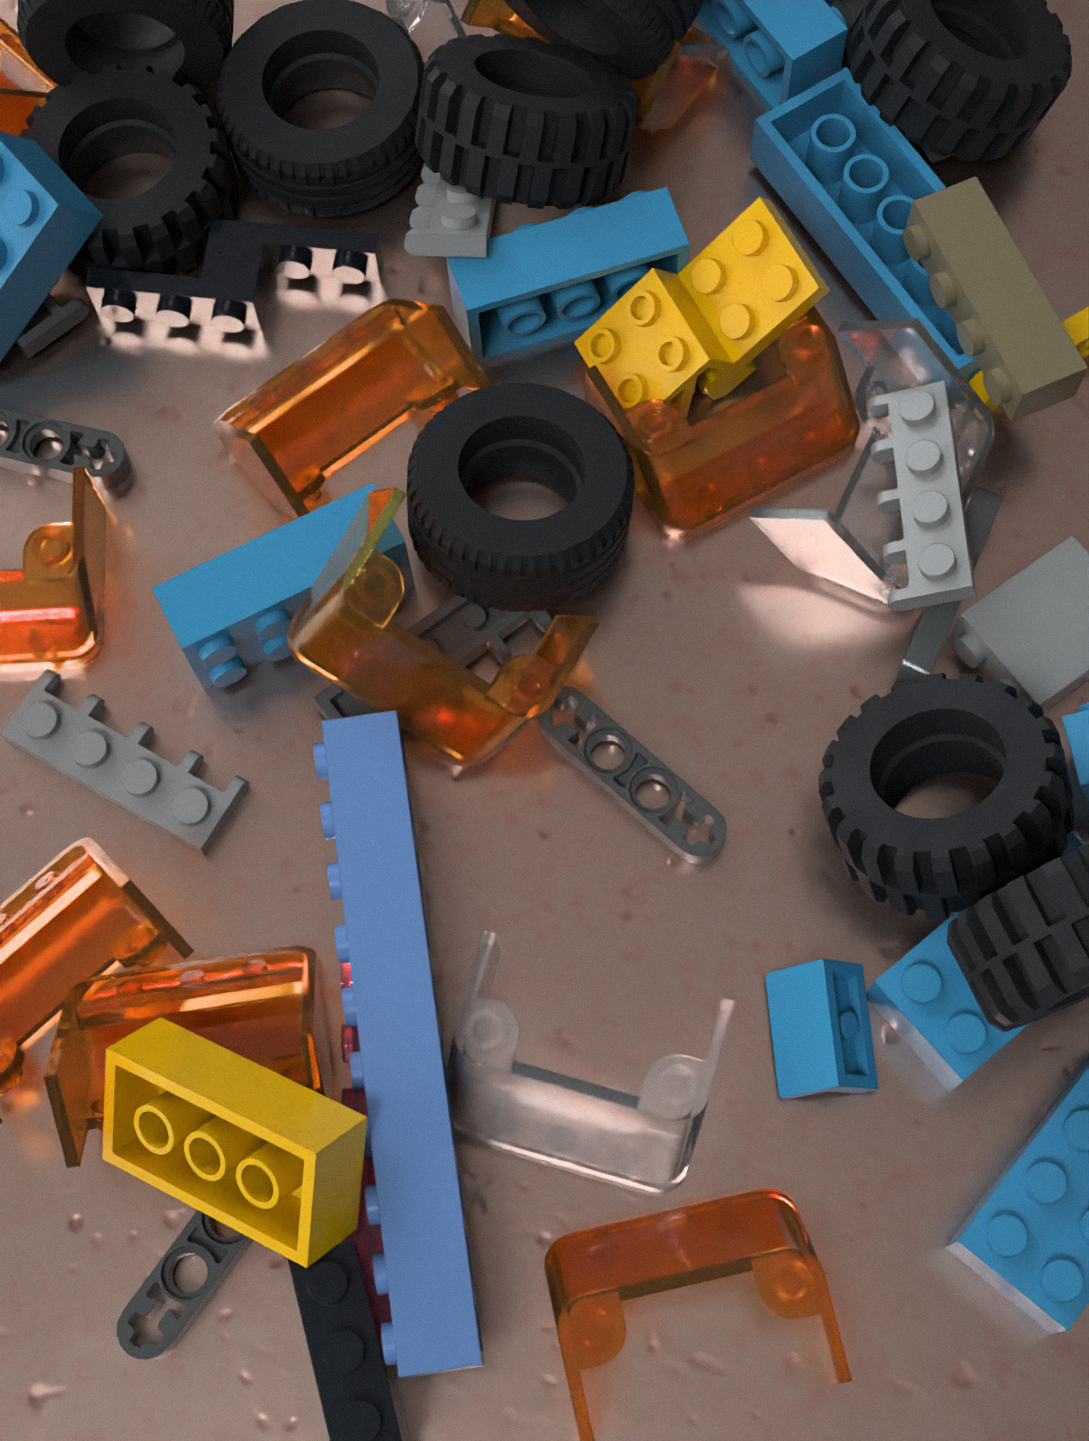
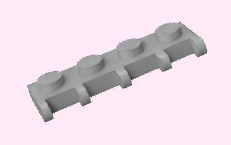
(448, 220)
(927, 496)
(122, 766)

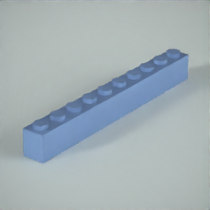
(401, 1050)

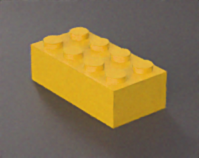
(234, 1140)

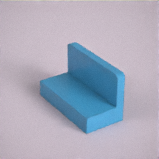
(821, 1029)

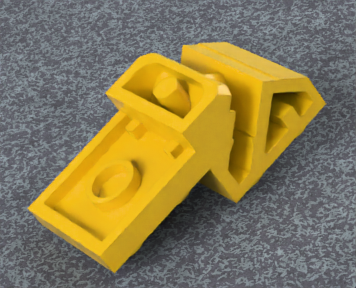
(707, 317)

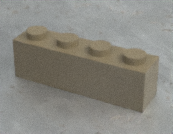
(993, 300)

